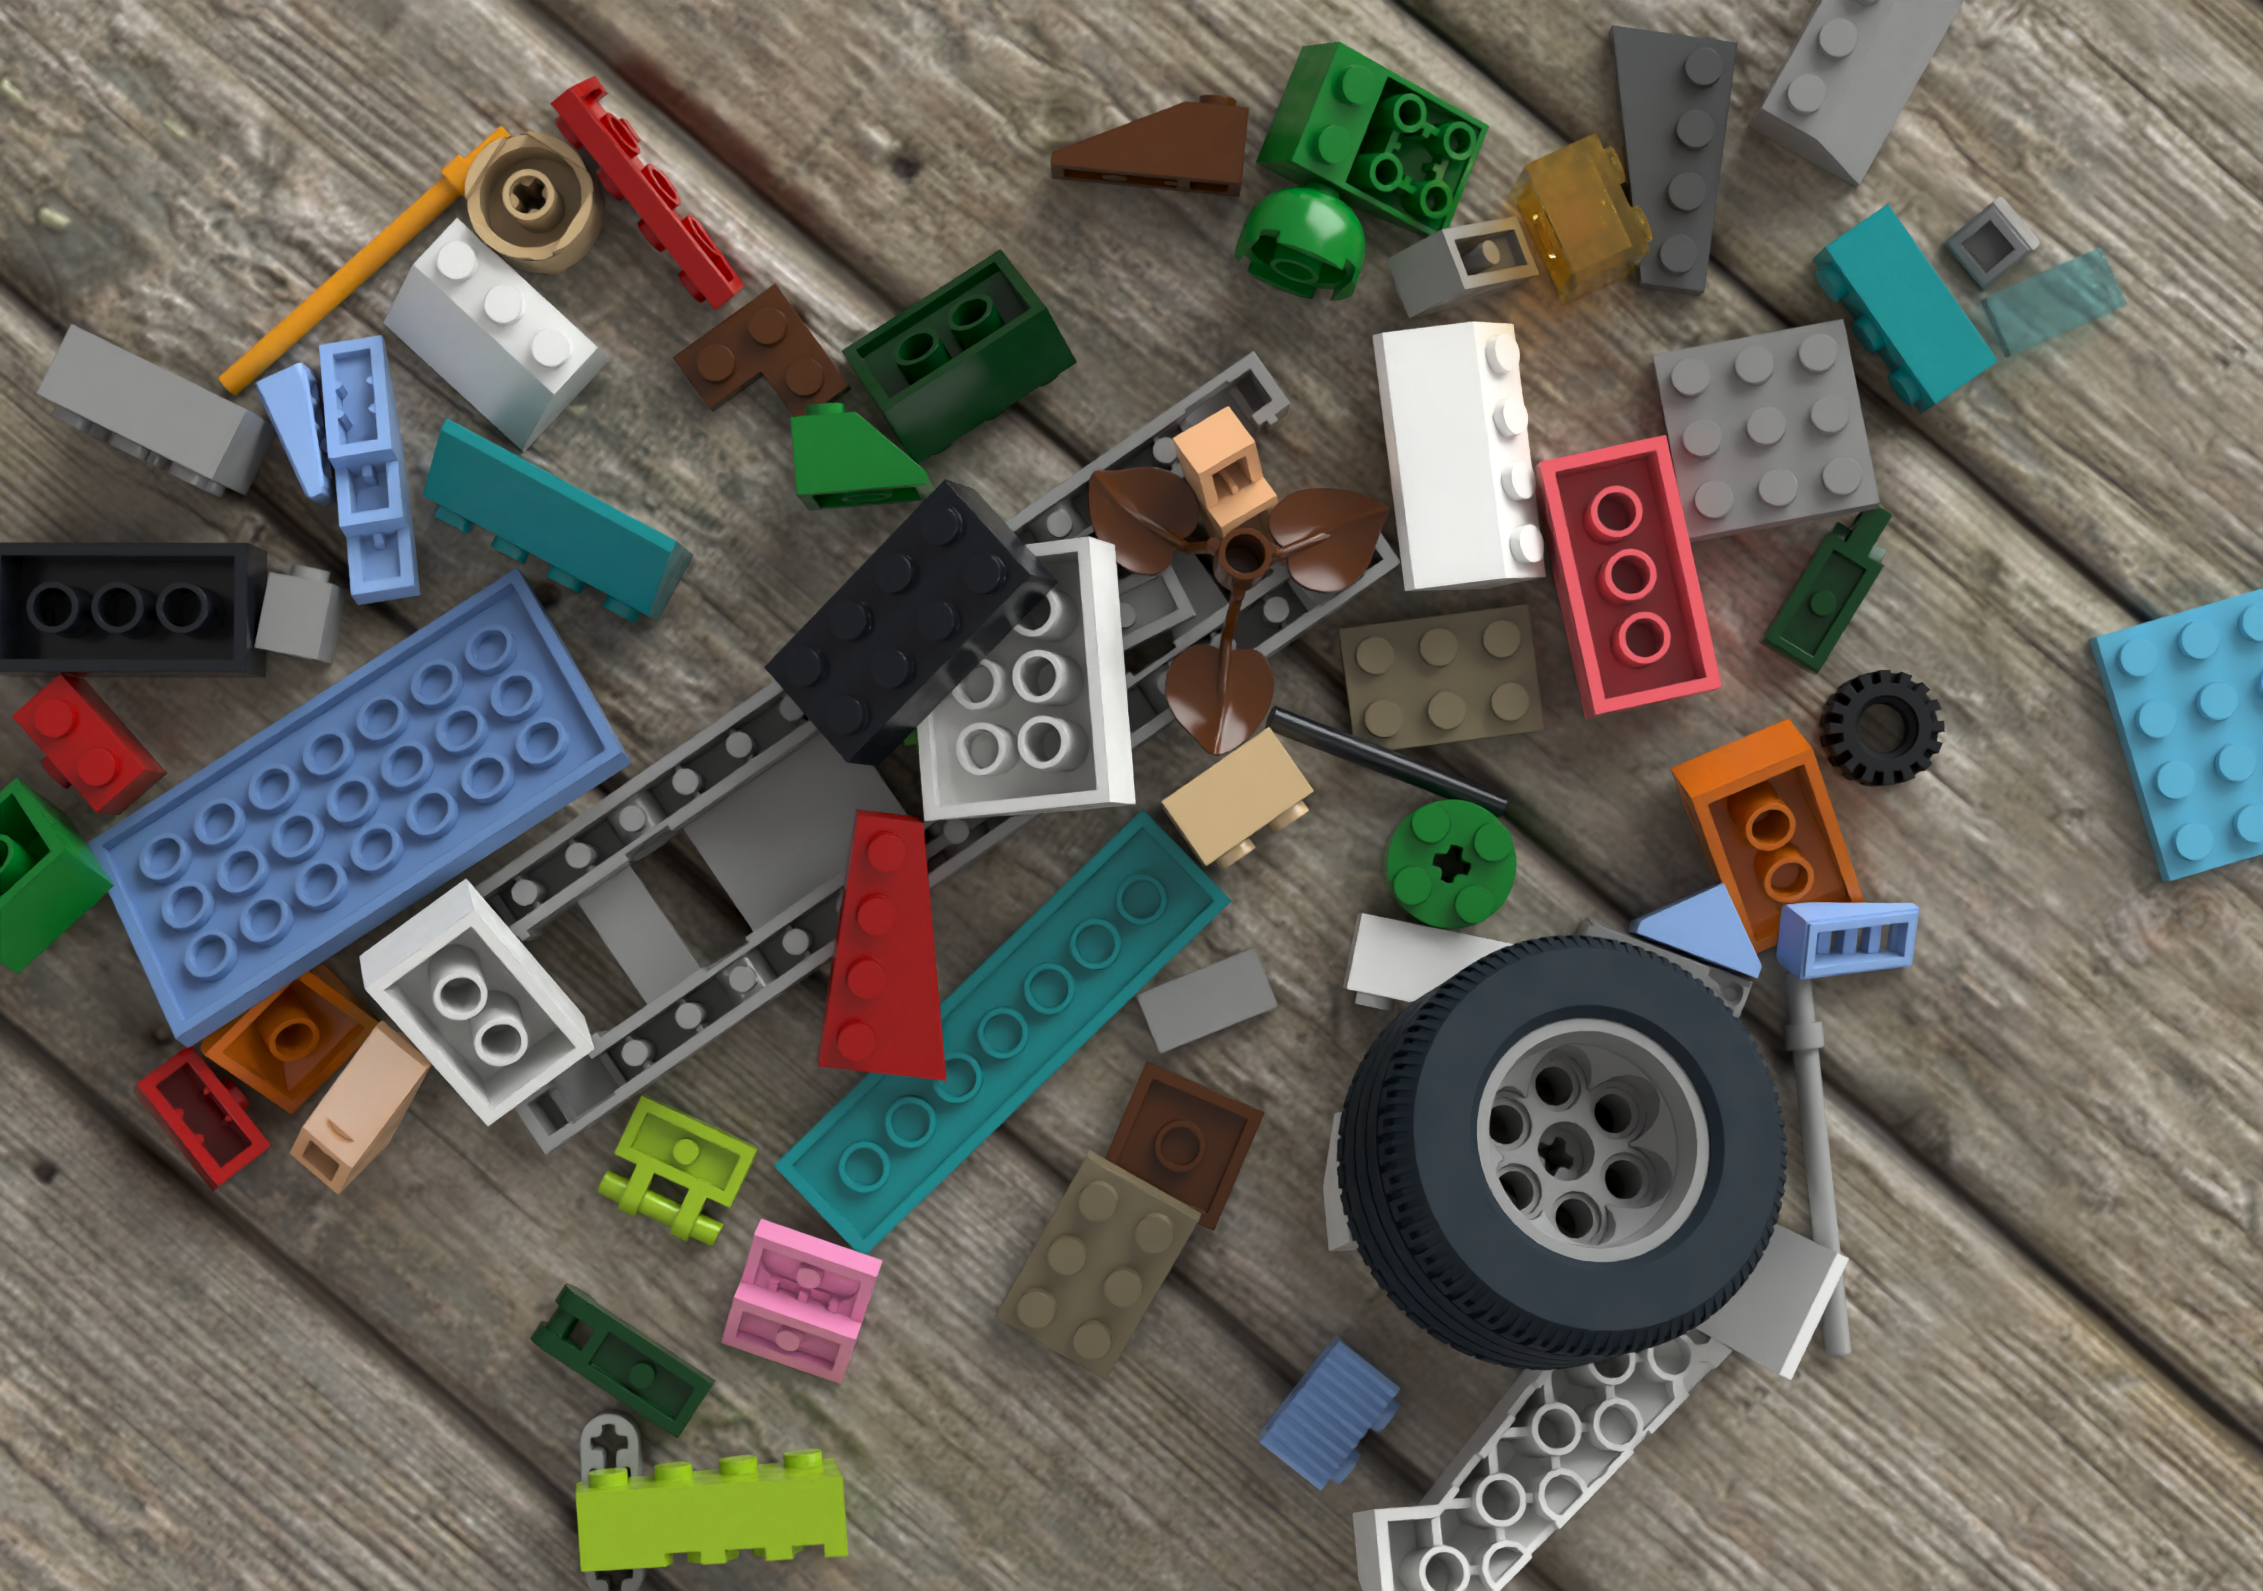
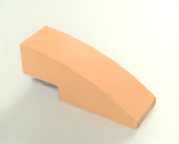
(1226, 476)

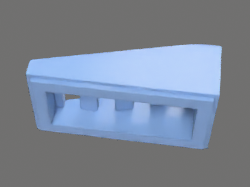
(297, 417)
(1808, 928)

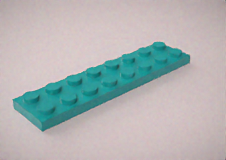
(1006, 1032)

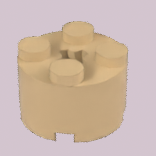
(535, 167)

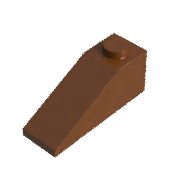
(1174, 149)

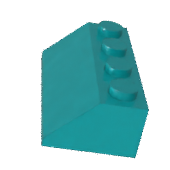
(554, 522)

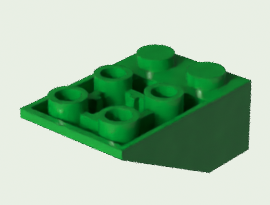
(1372, 139)

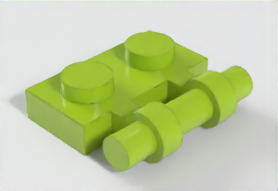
(687, 1153)

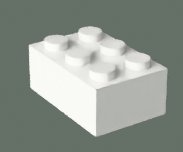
(475, 1002)

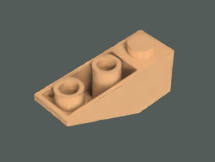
(361, 1108)

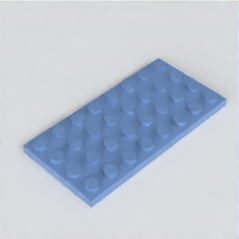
(355, 806)

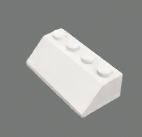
(1459, 456)

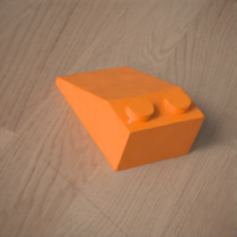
(1767, 827)

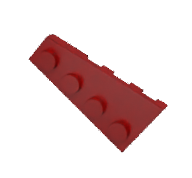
(647, 189)
(883, 966)

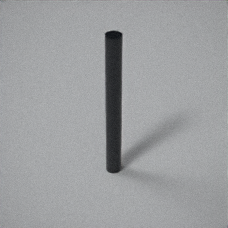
(1384, 760)

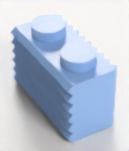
(1330, 1414)

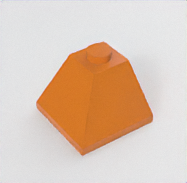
(293, 1038)

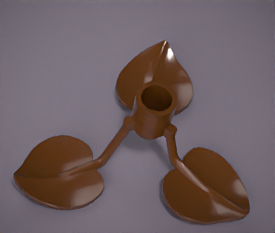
(1320, 532)

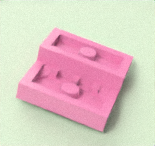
(801, 1301)

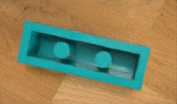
(1902, 310)

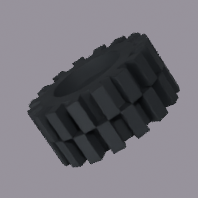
(1919, 721)

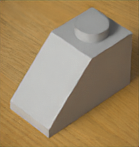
(1461, 266)

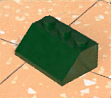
(960, 356)

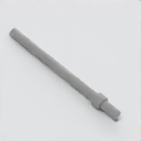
(1804, 1038)

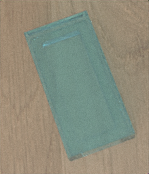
(2053, 302)

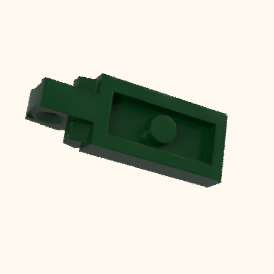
(1828, 592)

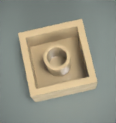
(1237, 798)

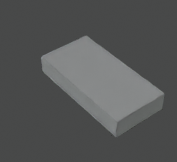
(1207, 1000)

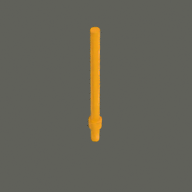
(354, 272)

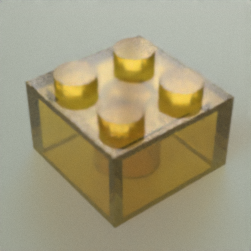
(1581, 218)

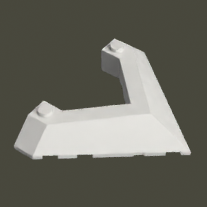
(1527, 1462)

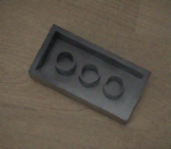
(131, 609)
(910, 624)

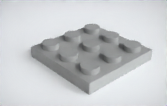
(1766, 431)

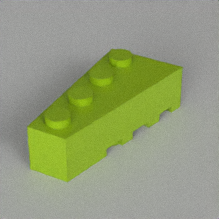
(711, 1512)

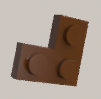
(757, 342)

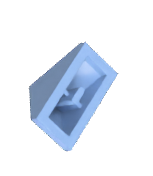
(1704, 928)

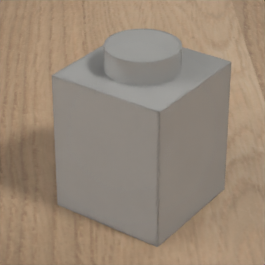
(301, 615)

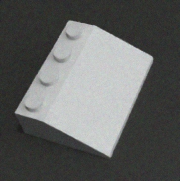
(1044, 710)

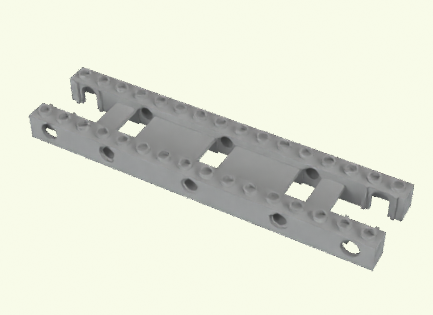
(779, 808)

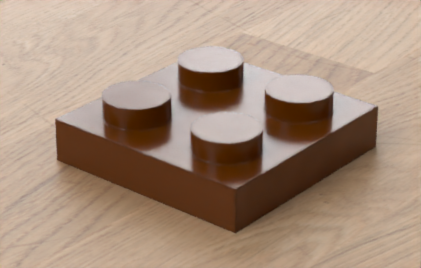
(1184, 1140)

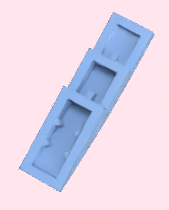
(369, 469)

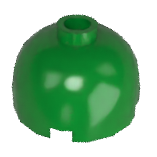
(1304, 242)

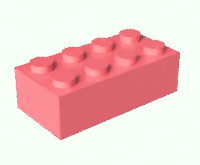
(1625, 577)

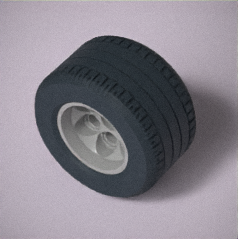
(1688, 1137)

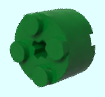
(1479, 844)

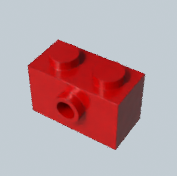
(88, 745)
(202, 1117)

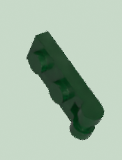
(624, 1361)

